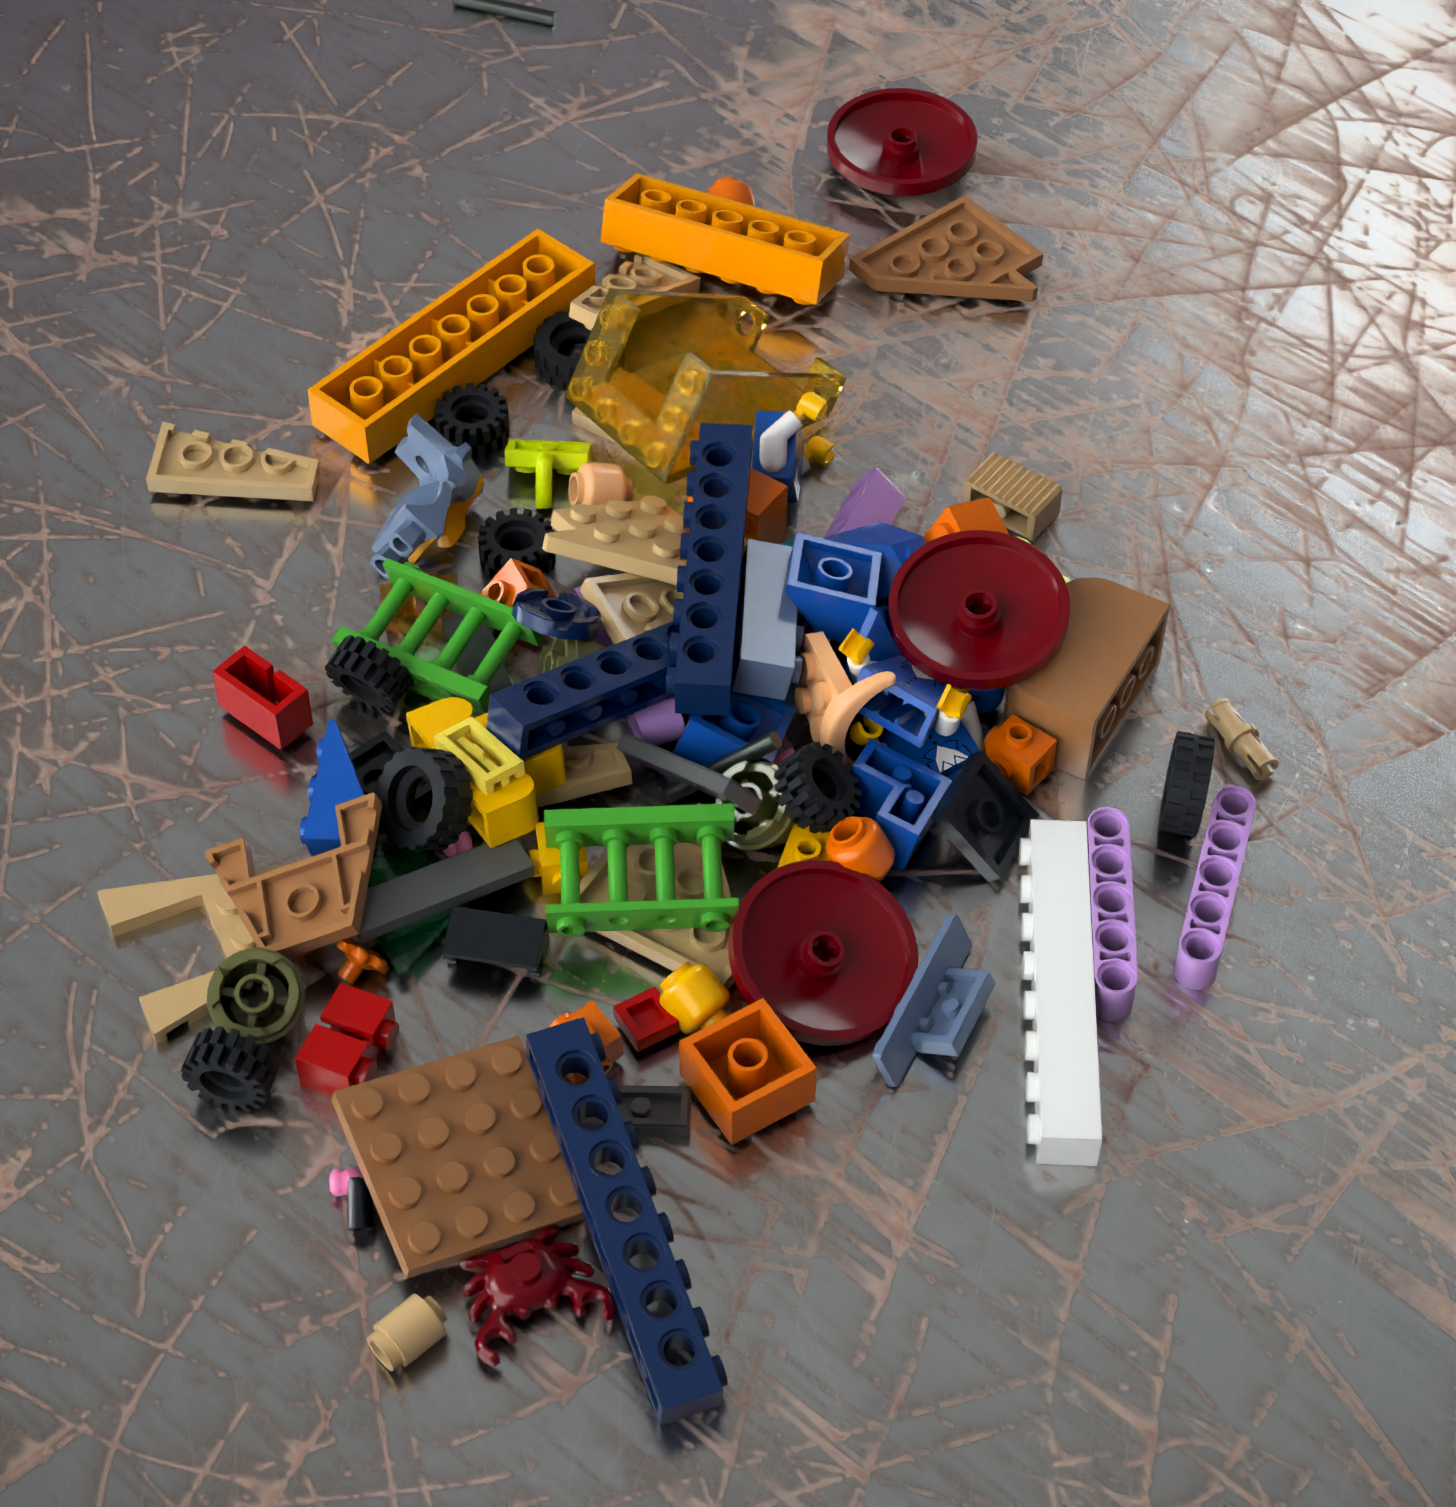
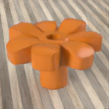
(359, 959)

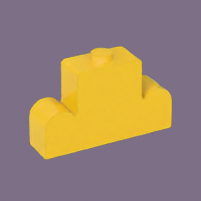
(511, 808)

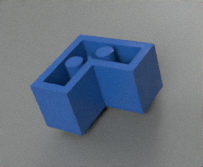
(898, 796)

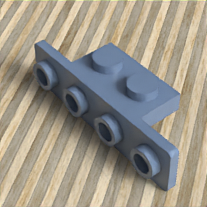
(936, 1007)

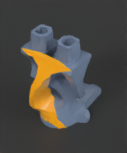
(435, 513)

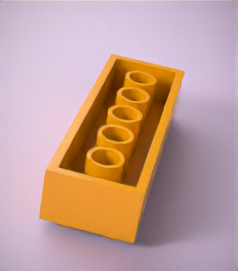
(725, 238)

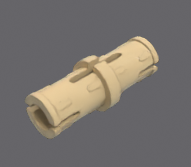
(1241, 739)

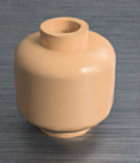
(598, 484)

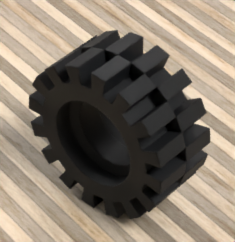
(473, 404)
(514, 530)
(368, 674)
(813, 806)
(230, 1069)

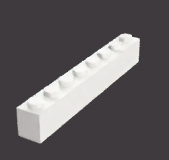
(1061, 995)

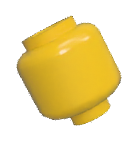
(694, 997)

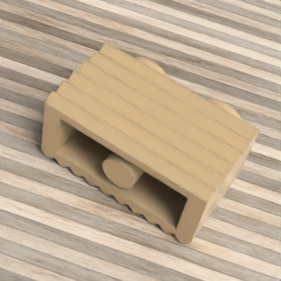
(1020, 497)

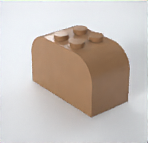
(1096, 674)

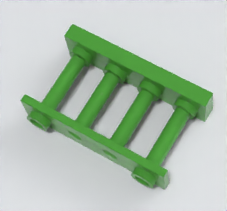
(435, 677)
(626, 826)

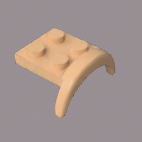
(829, 696)

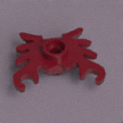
(525, 1280)

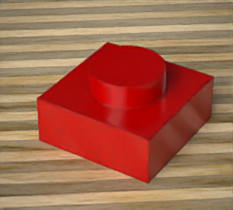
(645, 1019)

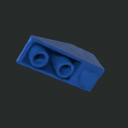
(333, 785)

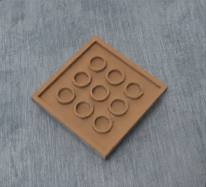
(458, 1155)

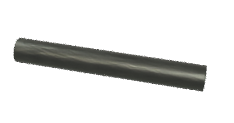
(511, 10)
(749, 752)

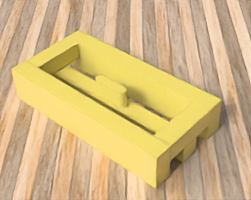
(480, 768)

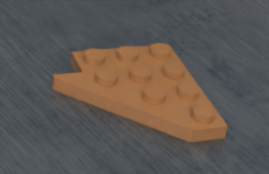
(952, 254)

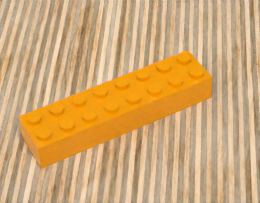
(448, 344)

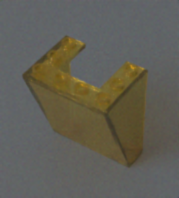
(681, 361)

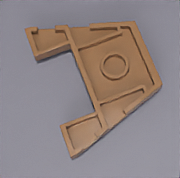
(309, 899)

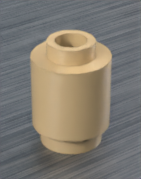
(407, 1331)

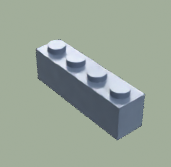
(766, 624)

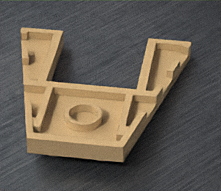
(148, 903)

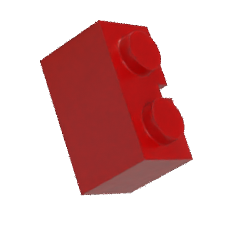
(250, 691)
(352, 1046)

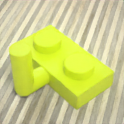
(542, 457)

